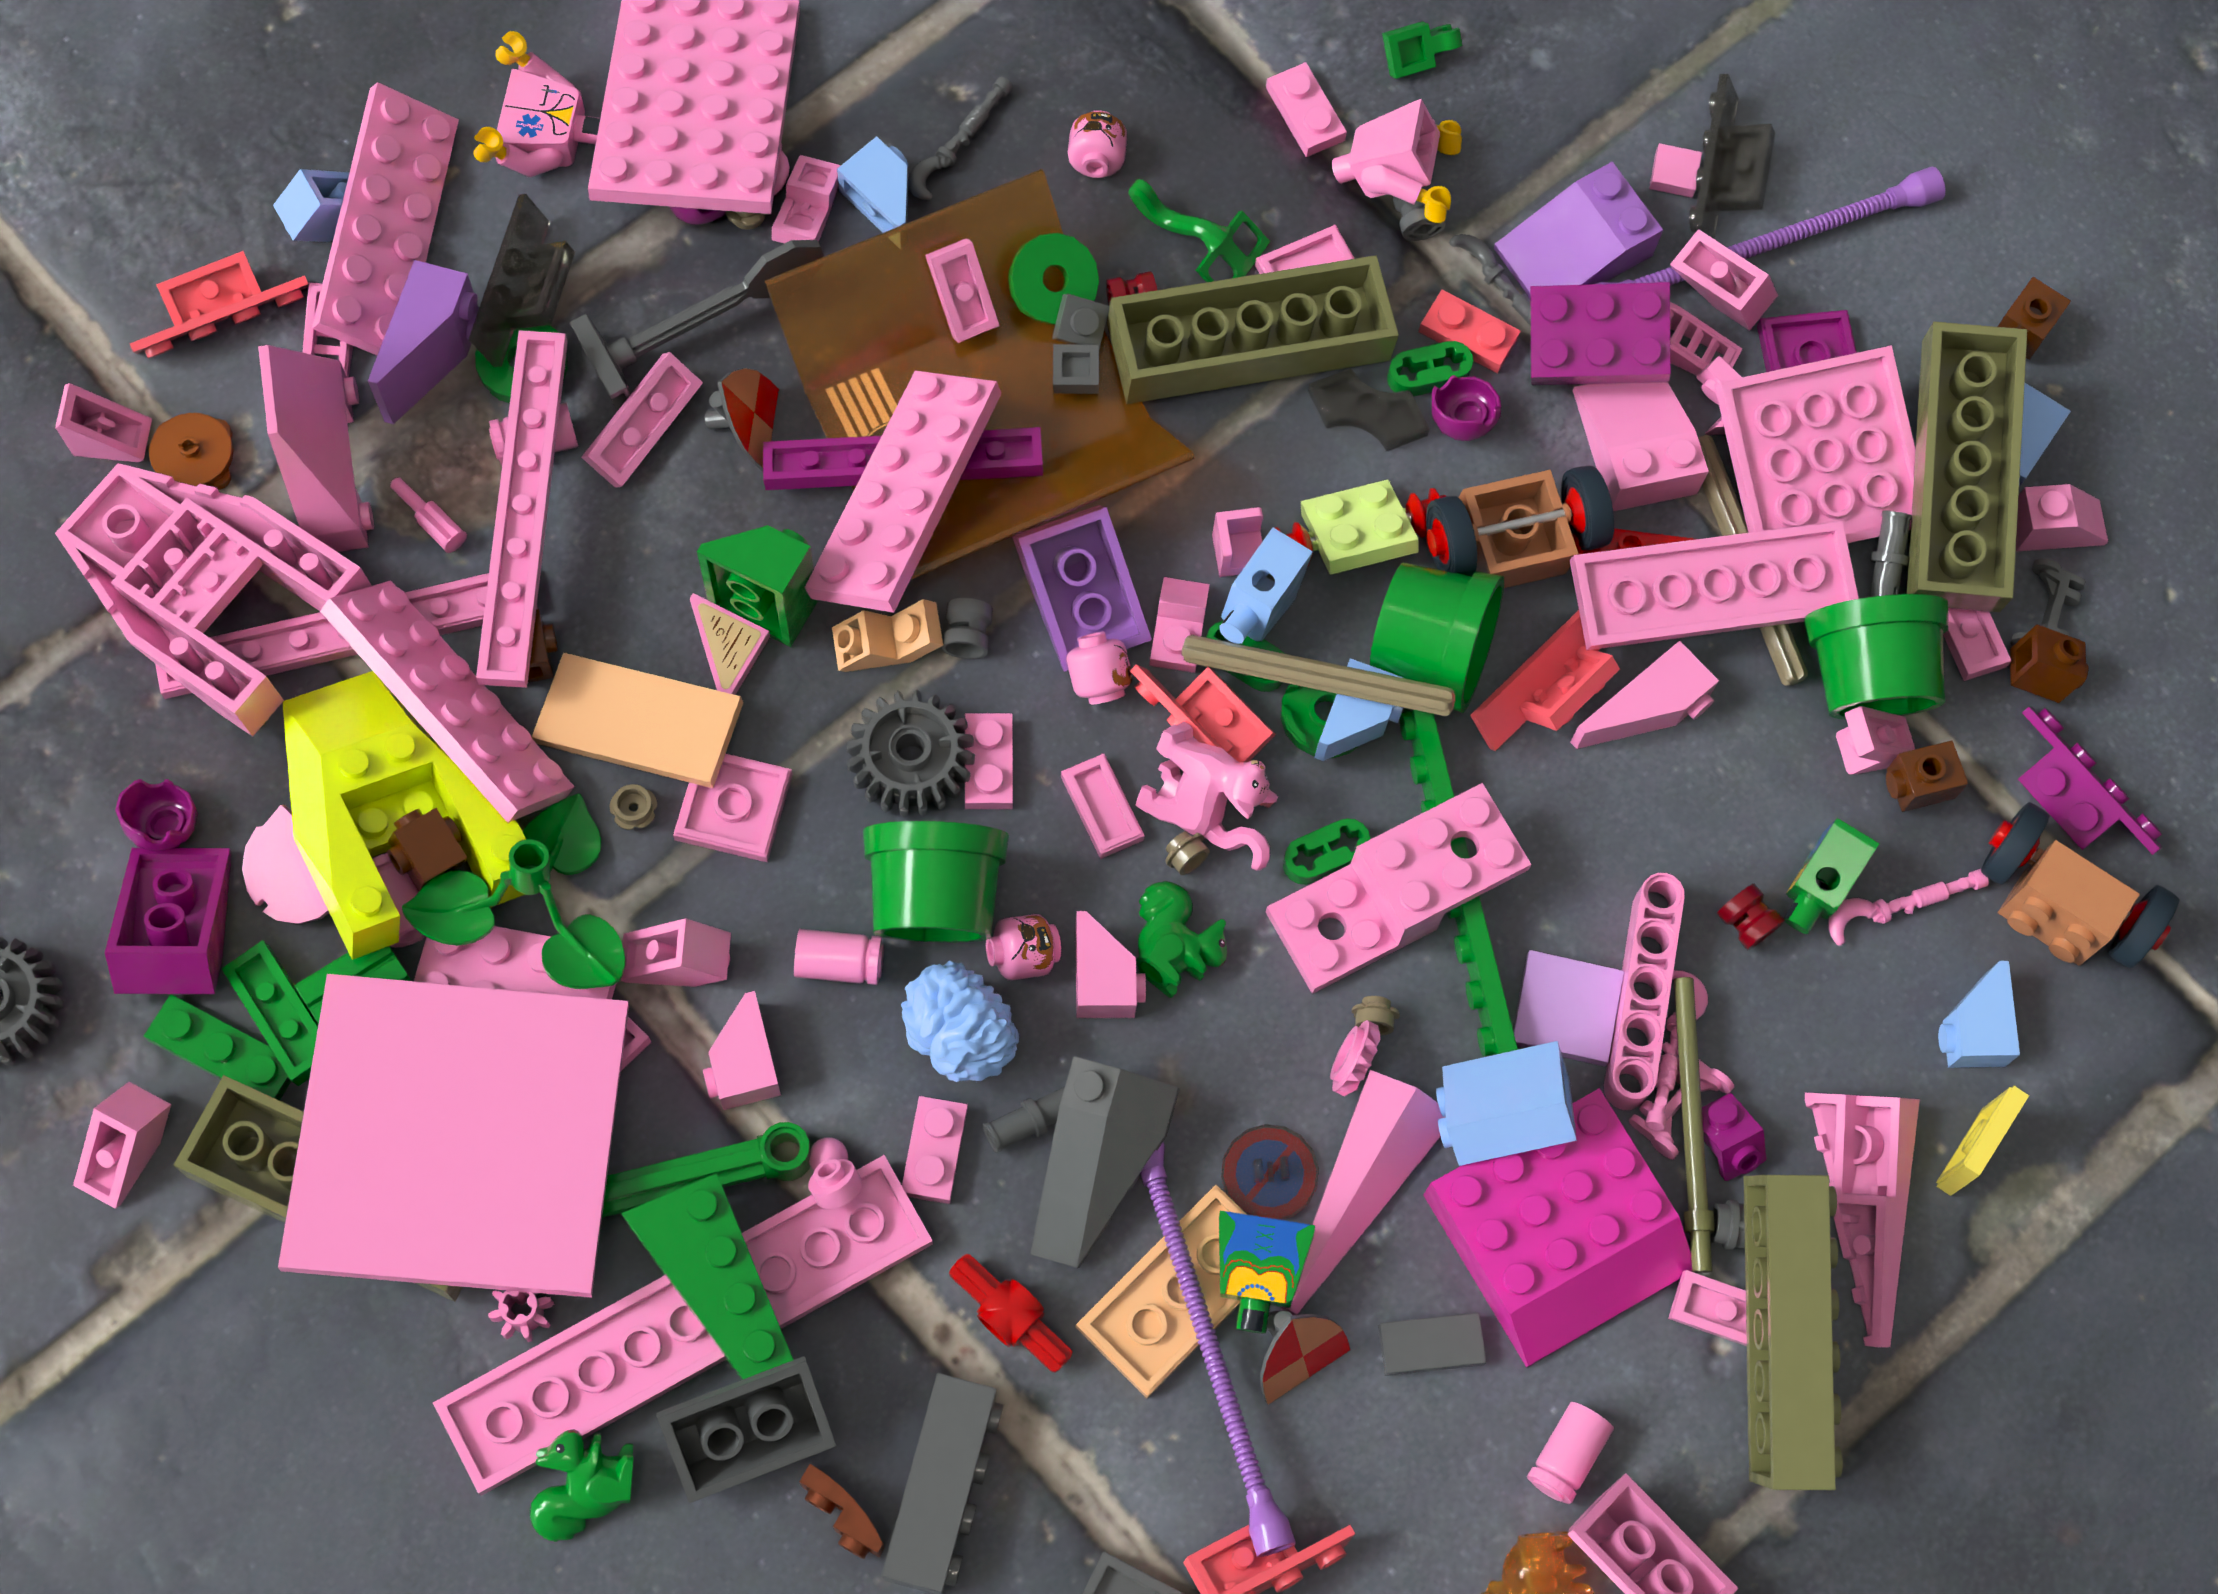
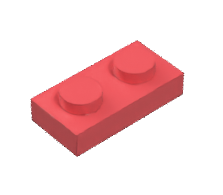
(1482, 333)

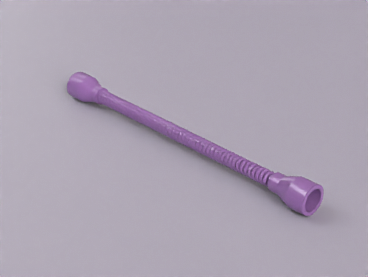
(1914, 191)
(1267, 1523)

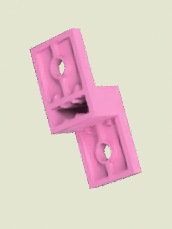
(1398, 887)

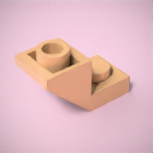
(884, 640)

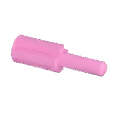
(431, 518)

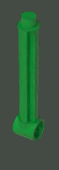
(732, 1164)

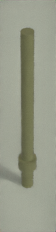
(1698, 1219)

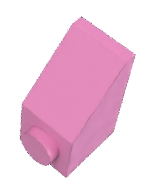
(1725, 279)
(2058, 518)
(676, 954)
(1105, 973)
(742, 1059)
(120, 1143)

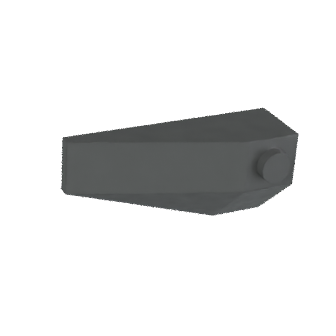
(1099, 1146)

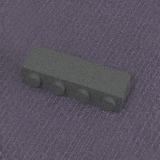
(940, 1485)

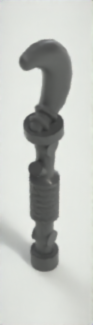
(946, 156)
(1494, 273)

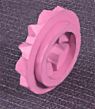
(1355, 1057)

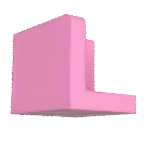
(1236, 539)

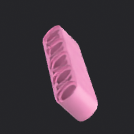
(1657, 972)

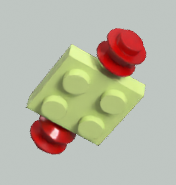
(1362, 526)

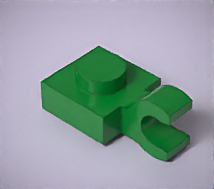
(1414, 46)

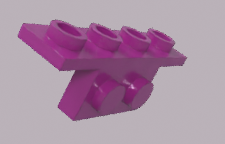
(2075, 794)

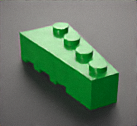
(710, 1267)

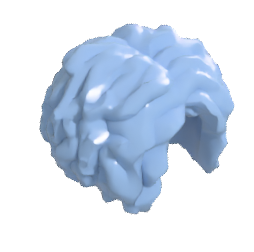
(959, 1023)

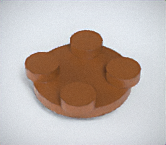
(193, 450)

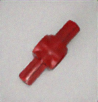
(1010, 1313)

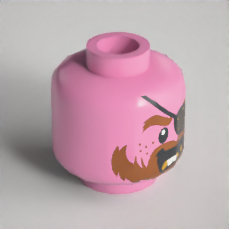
(1097, 142)
(1099, 668)
(1024, 947)

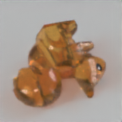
(1539, 1567)

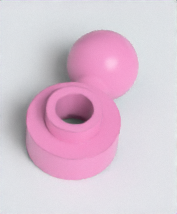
(834, 1176)

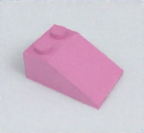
(1641, 442)

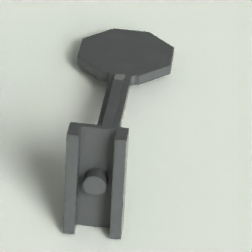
(612, 358)

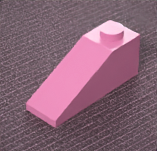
(1652, 701)

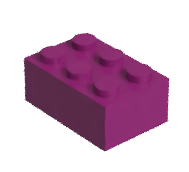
(1600, 333)

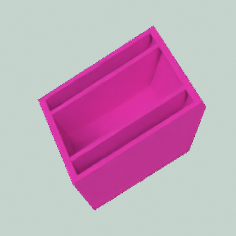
(1563, 1231)

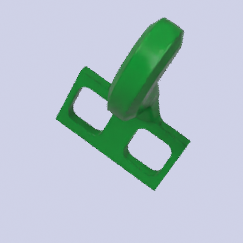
(1216, 237)

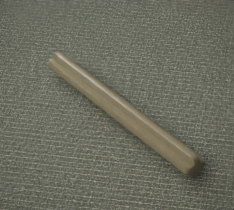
(1731, 522)
(1319, 675)

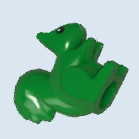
(1168, 945)
(592, 1488)

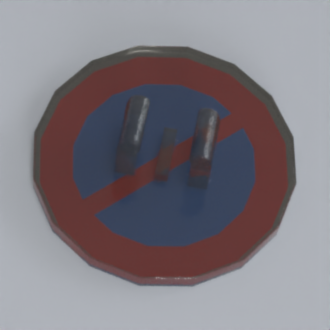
(1270, 1172)

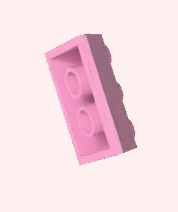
(1643, 1546)

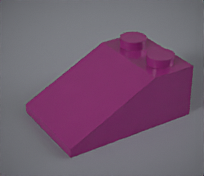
(170, 922)

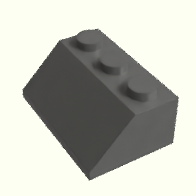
(746, 1429)

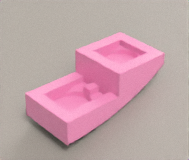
(807, 201)

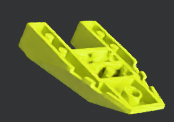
(355, 772)

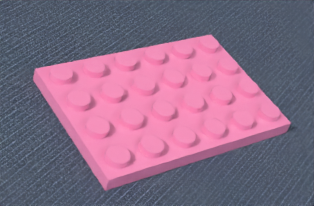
(695, 104)

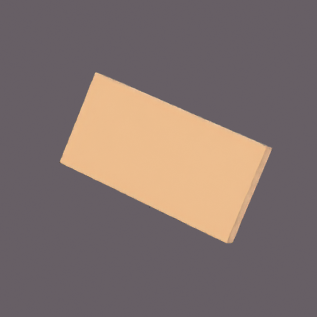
(638, 720)
(1144, 1317)

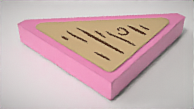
(729, 643)

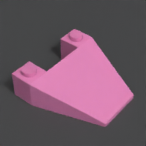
(307, 425)

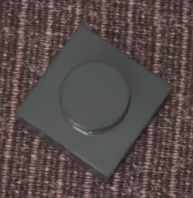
(1080, 321)
(1075, 369)

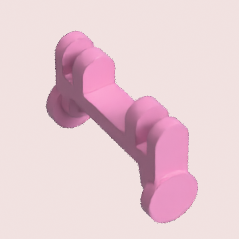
(1662, 1141)

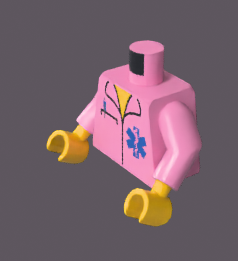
(538, 118)
(1399, 155)

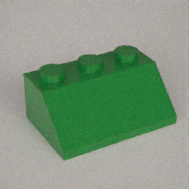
(761, 578)

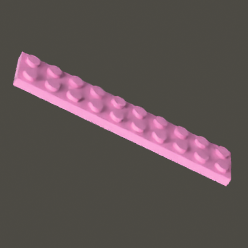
(655, 1341)

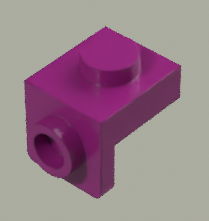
(1733, 1137)

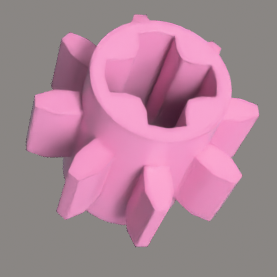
(520, 1323)

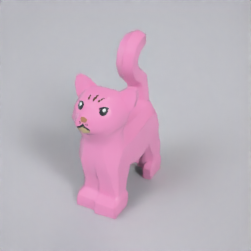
(1200, 795)

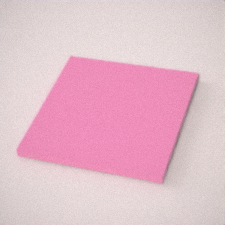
(456, 1136)

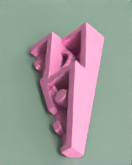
(1382, 1146)
(1870, 1164)

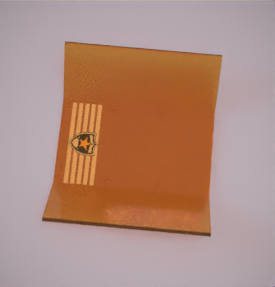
(875, 318)

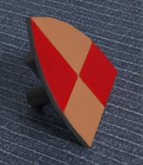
(748, 407)
(1298, 1350)

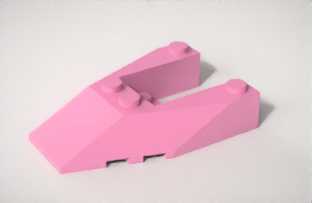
(176, 558)

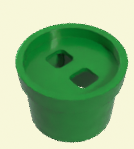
(1438, 627)
(1881, 653)
(934, 879)

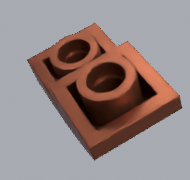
(853, 1524)

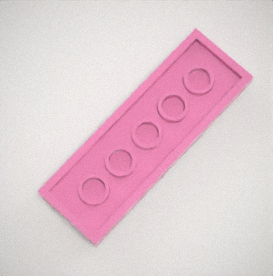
(384, 215)
(903, 491)
(1711, 584)
(448, 700)

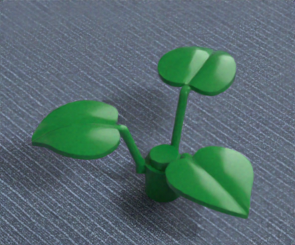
(561, 838)

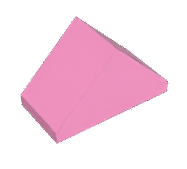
(101, 427)

